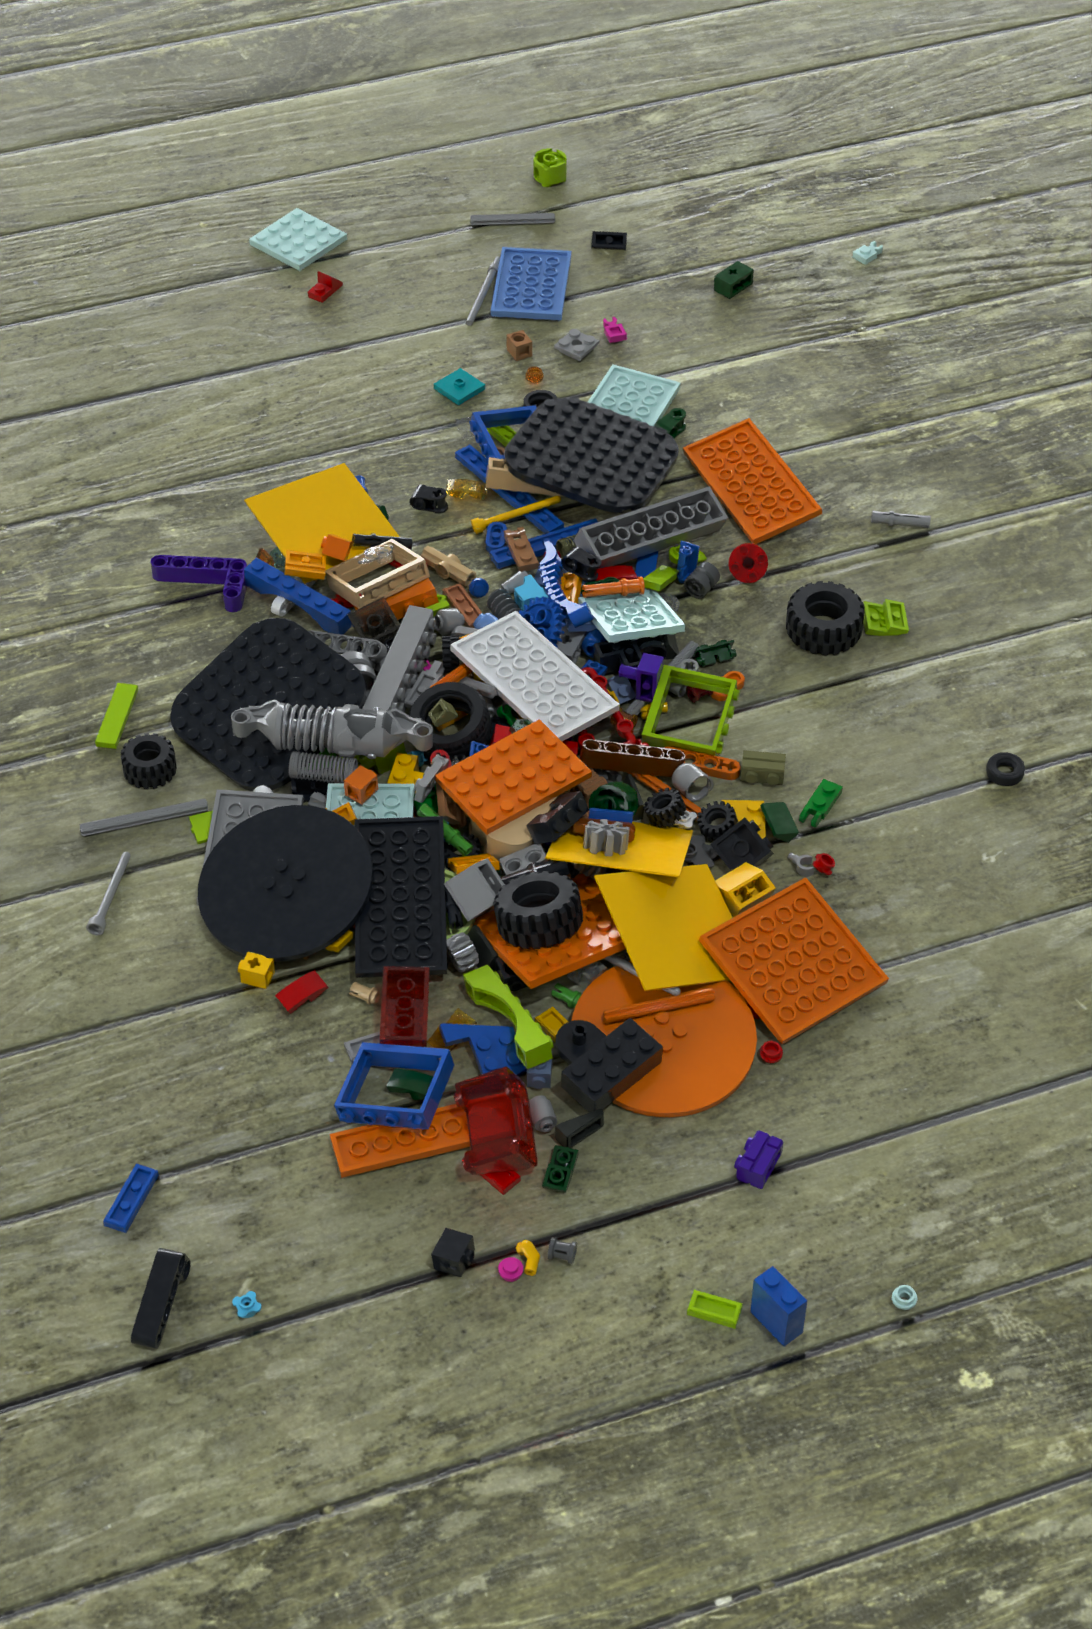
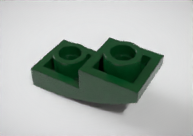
(409, 1082)
(560, 1168)

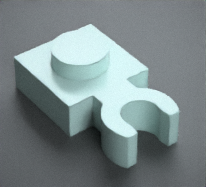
(867, 254)

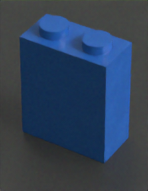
(778, 1306)

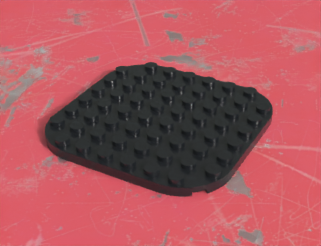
(591, 454)
(261, 665)

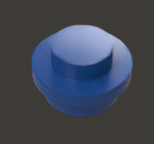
(478, 587)

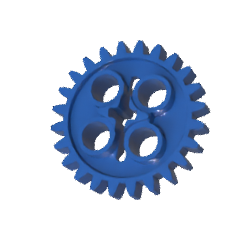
(546, 617)

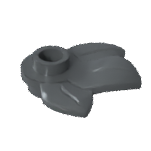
(699, 852)

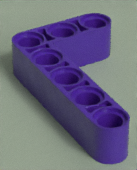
(205, 571)

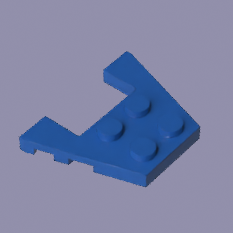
(491, 1045)

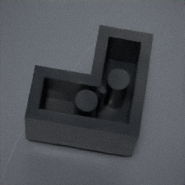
(615, 654)

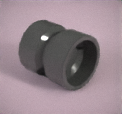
(702, 580)

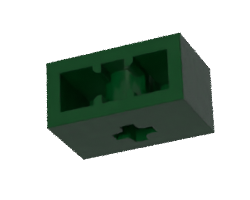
(733, 279)

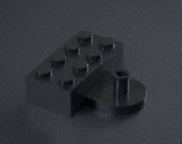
(602, 1064)

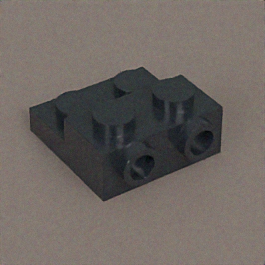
(743, 845)

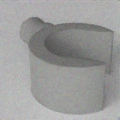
(799, 861)

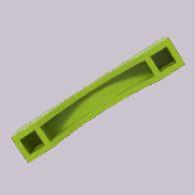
(488, 990)

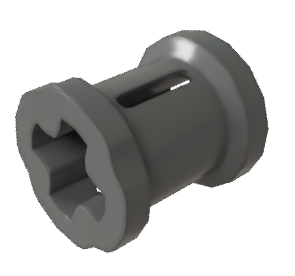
(562, 1250)

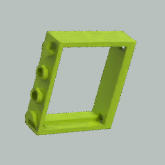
(697, 680)

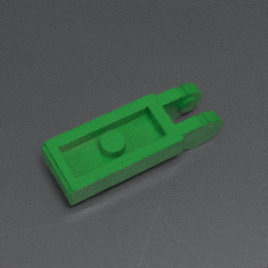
(821, 802)

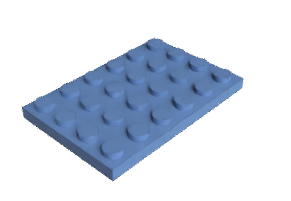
(531, 283)

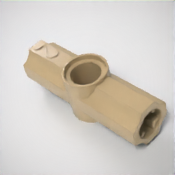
(448, 566)

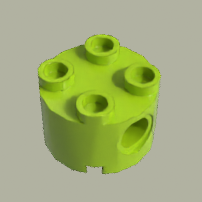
(550, 167)

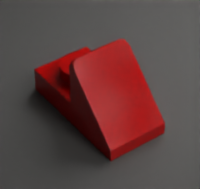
(324, 288)

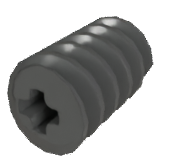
(501, 603)

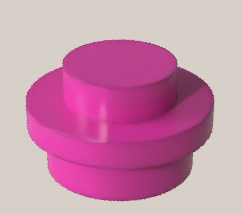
(510, 1269)

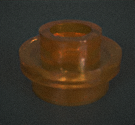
(534, 374)

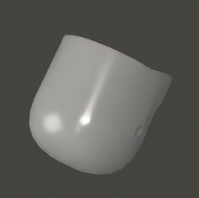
(685, 776)

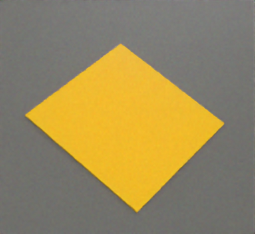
(319, 505)
(652, 851)
(663, 923)

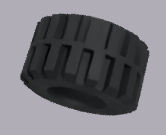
(148, 761)

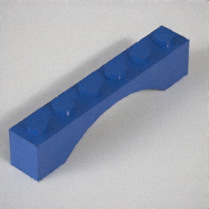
(326, 612)

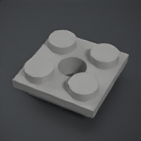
(576, 344)

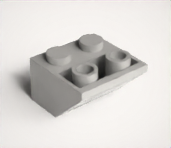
(475, 889)

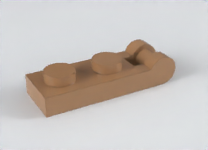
(521, 549)

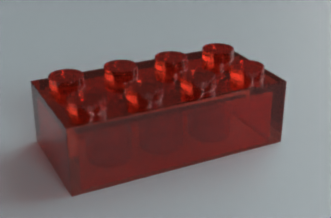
(405, 1006)

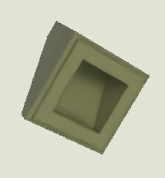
(442, 713)

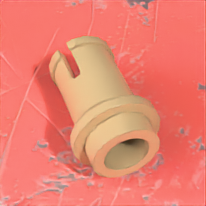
(370, 995)

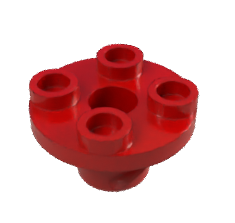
(748, 563)

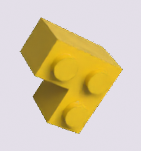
(405, 770)

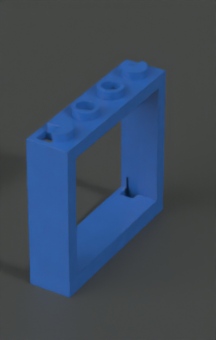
(485, 419)
(397, 1057)

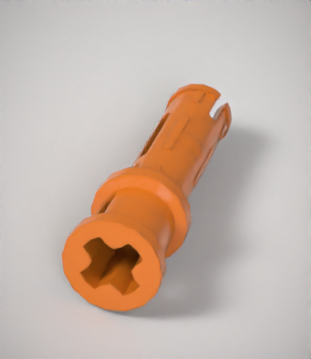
(622, 587)

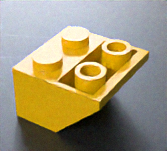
(744, 888)

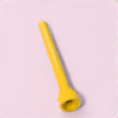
(480, 524)

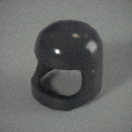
(652, 646)

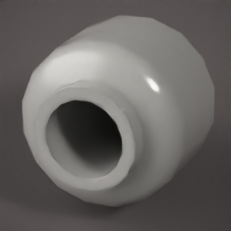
(448, 619)

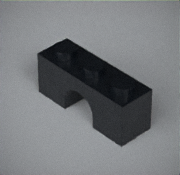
(565, 812)

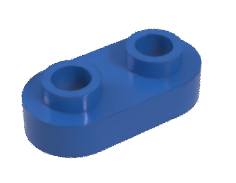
(495, 536)

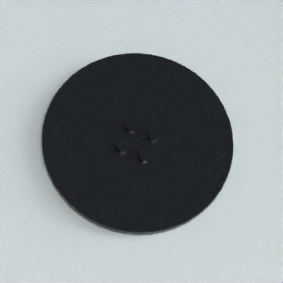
(285, 882)

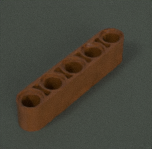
(630, 757)

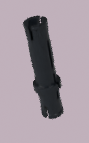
(374, 540)

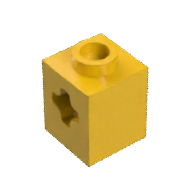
(256, 970)

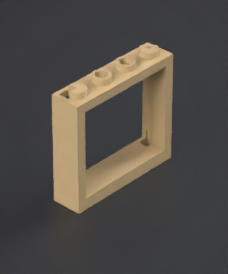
(412, 572)

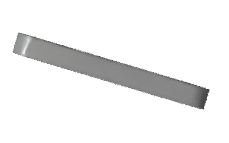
(352, 644)

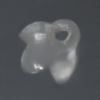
(381, 554)

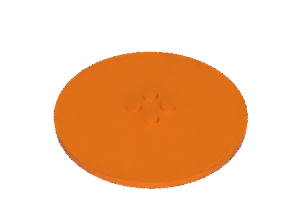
(704, 1044)

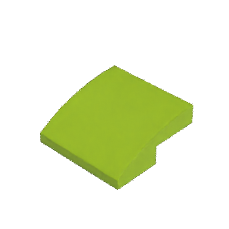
(885, 618)

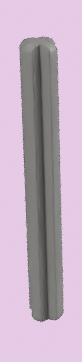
(505, 219)

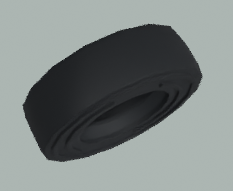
(1008, 759)

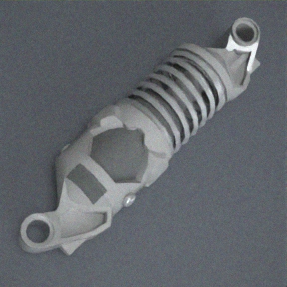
(340, 731)

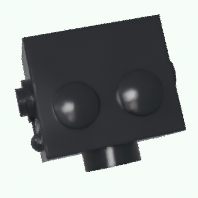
(453, 1252)

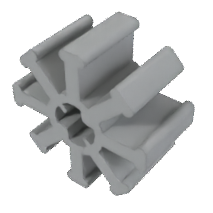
(606, 837)

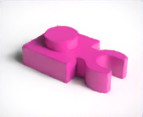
(614, 331)

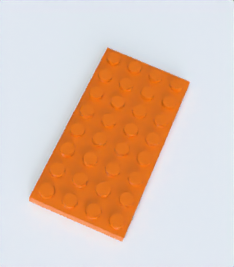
(752, 481)

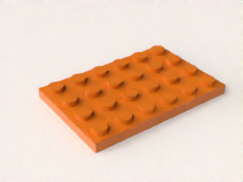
(513, 776)

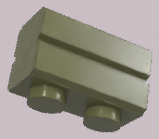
(763, 767)

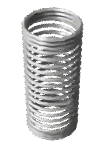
(295, 767)

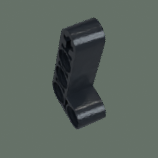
(152, 1317)

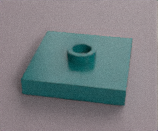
(459, 386)

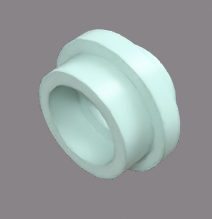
(907, 1292)

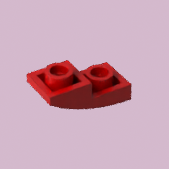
(618, 572)
(301, 990)

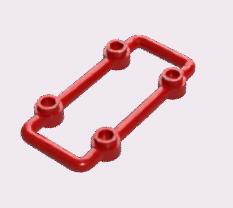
(624, 726)

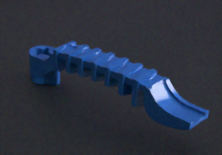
(551, 575)

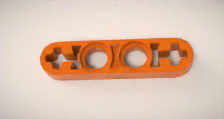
(702, 759)

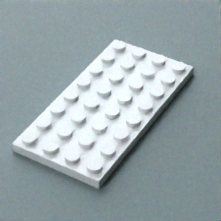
(534, 676)

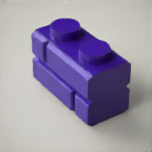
(759, 1159)

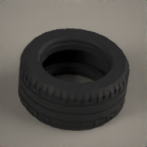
(464, 699)

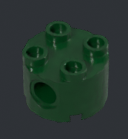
(615, 797)

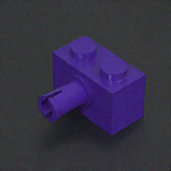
(646, 675)

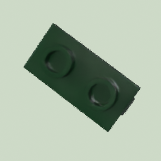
(722, 649)

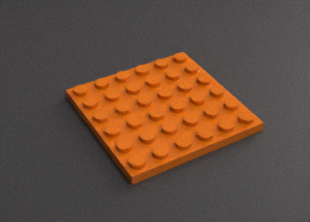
(592, 942)
(793, 960)

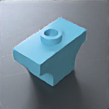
(528, 592)

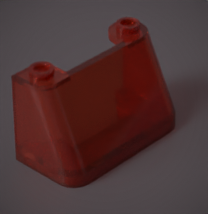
(497, 1123)

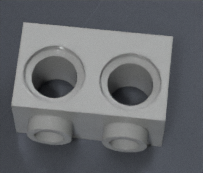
(521, 859)

